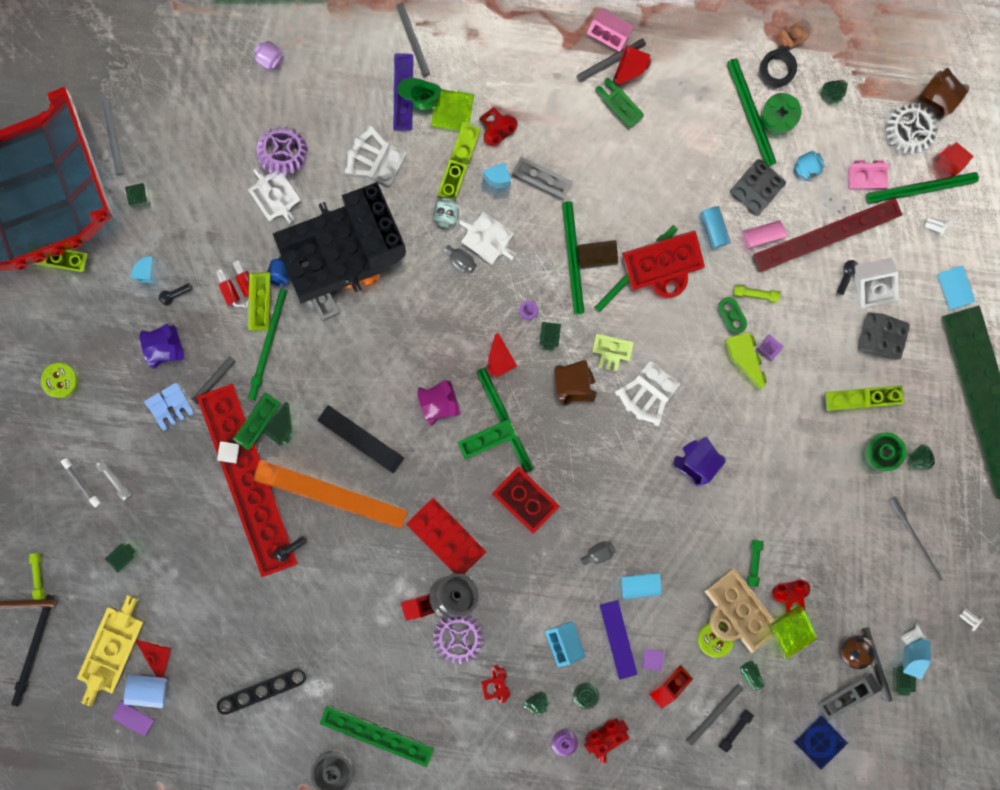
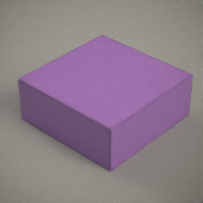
(770, 347)
(653, 659)

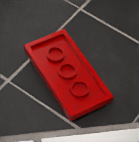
(446, 537)

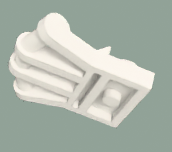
(386, 164)
(657, 383)

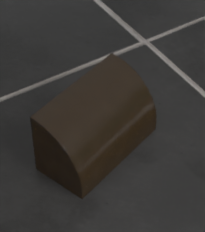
(598, 254)

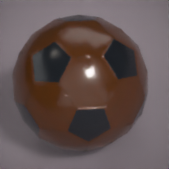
(858, 652)

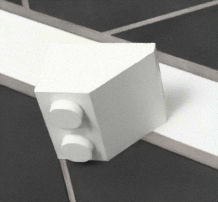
(877, 282)

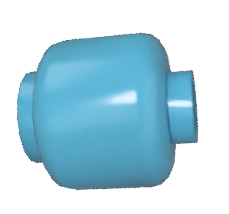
(810, 164)

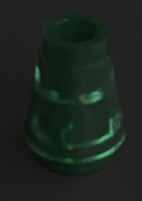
(751, 673)

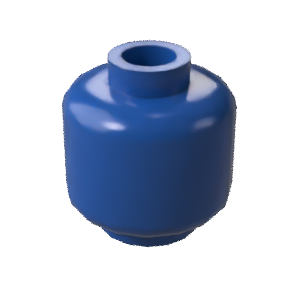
(278, 272)

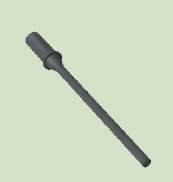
(902, 515)

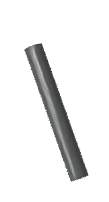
(214, 378)

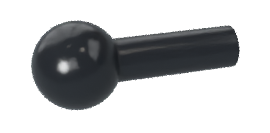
(849, 268)
(166, 297)
(282, 553)

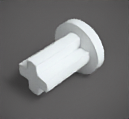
(936, 225)
(970, 618)
(913, 635)

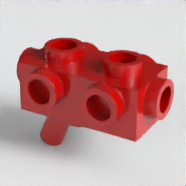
(606, 739)

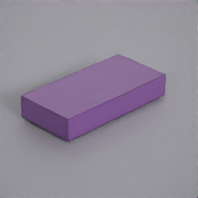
(133, 718)

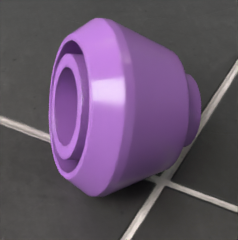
(569, 739)

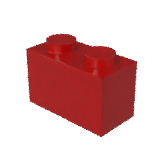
(954, 158)

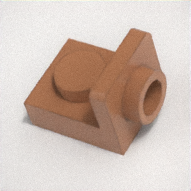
(792, 36)

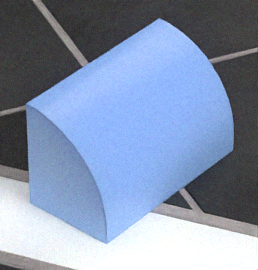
(145, 691)

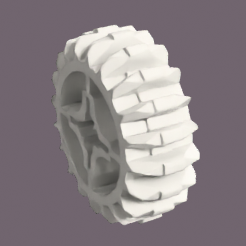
(904, 126)

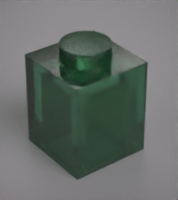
(138, 195)
(550, 335)
(121, 557)
(903, 682)

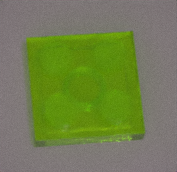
(452, 110)
(792, 632)

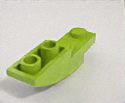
(459, 161)
(864, 398)

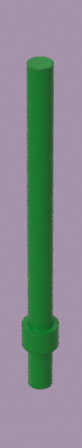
(621, 284)
(257, 380)

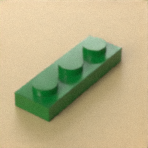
(256, 421)
(487, 438)

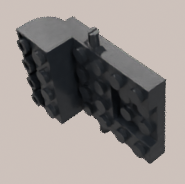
(341, 244)

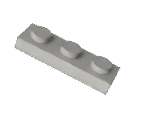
(542, 177)

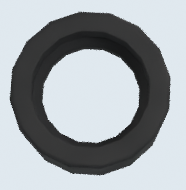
(778, 53)

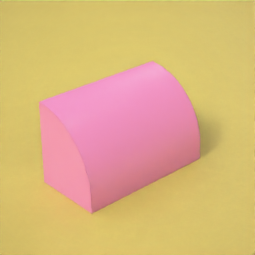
(610, 29)
(764, 234)

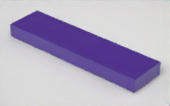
(402, 107)
(618, 639)

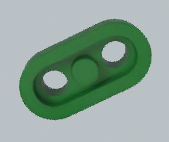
(732, 315)

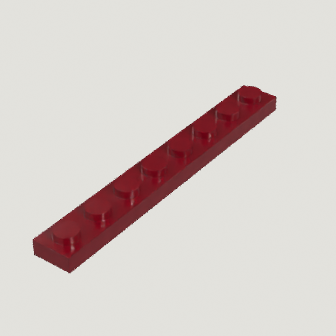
(827, 234)

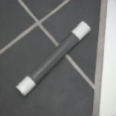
(80, 482)

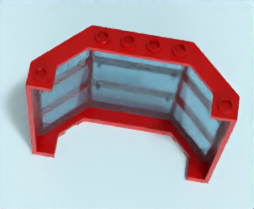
(48, 186)

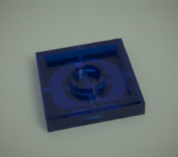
(820, 742)

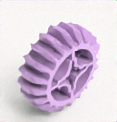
(282, 160)
(446, 649)

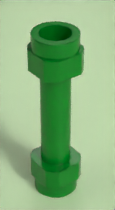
(753, 579)

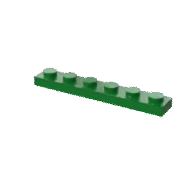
(376, 736)

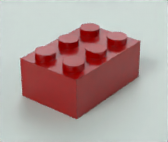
(525, 500)

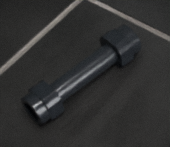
(726, 744)

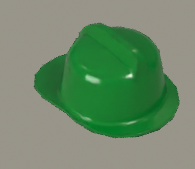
(420, 92)

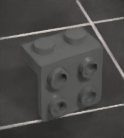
(758, 186)
(884, 335)

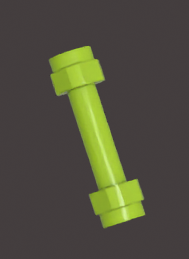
(772, 295)
(38, 592)

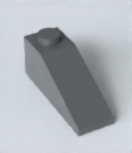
(849, 697)

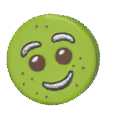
(59, 380)
(711, 644)

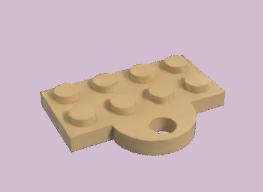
(739, 611)

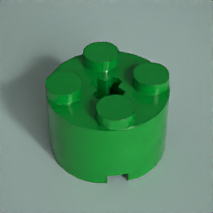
(788, 105)
(887, 462)

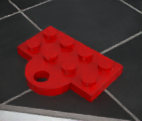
(664, 263)

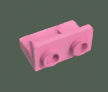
(868, 175)

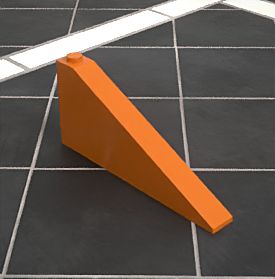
(329, 494)

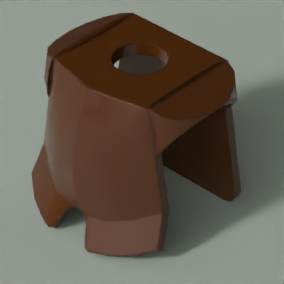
(944, 92)
(574, 383)

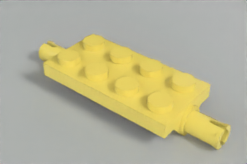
(110, 650)

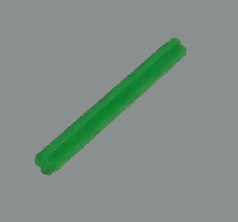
(751, 112)
(922, 187)
(573, 258)
(503, 415)

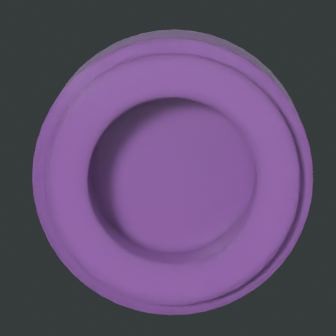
(528, 310)

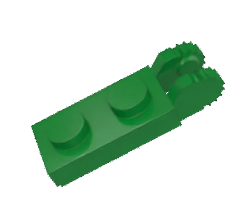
(621, 103)

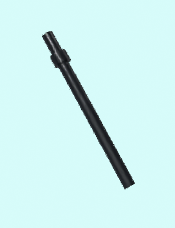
(21, 685)

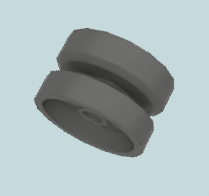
(453, 596)
(325, 763)

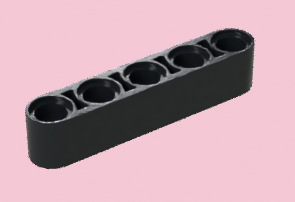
(360, 439)
(253, 694)

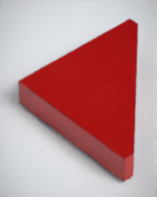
(156, 656)

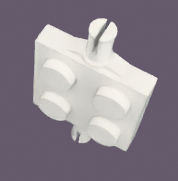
(274, 195)
(487, 238)

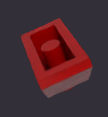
(631, 64)
(500, 359)
(417, 607)
(671, 687)

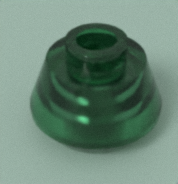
(835, 90)
(922, 457)
(581, 692)
(537, 703)

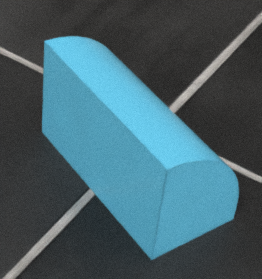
(497, 176)
(715, 227)
(145, 270)
(956, 287)
(641, 585)
(565, 644)
(917, 658)

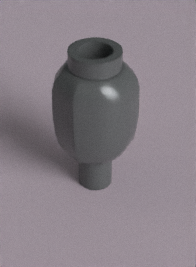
(461, 259)
(599, 553)

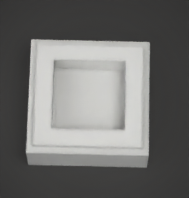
(228, 452)

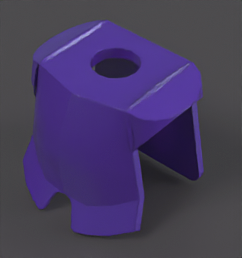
(161, 345)
(700, 461)

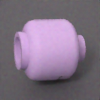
(268, 55)

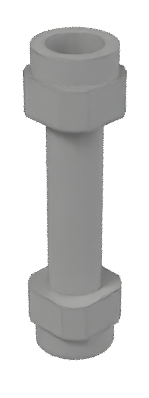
(123, 492)

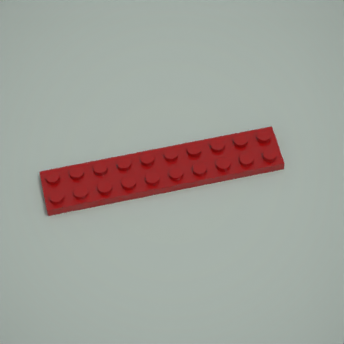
(252, 499)

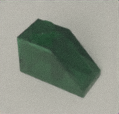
(281, 426)

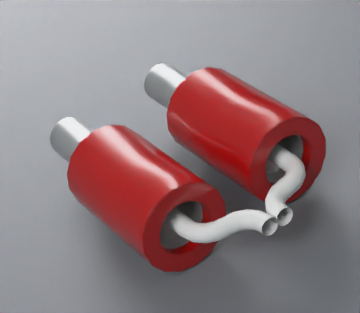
(228, 290)

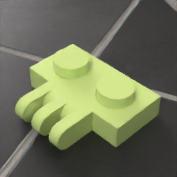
(612, 350)

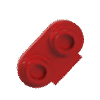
(499, 128)
(792, 593)
(502, 692)

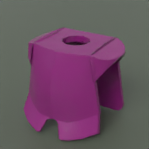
(438, 402)

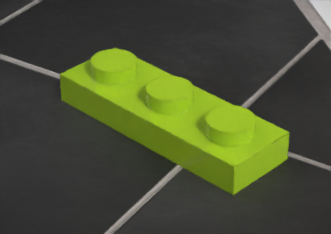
(258, 301)

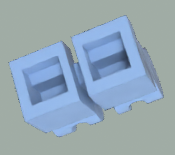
(173, 397)

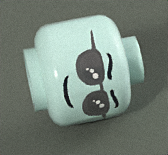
(445, 212)

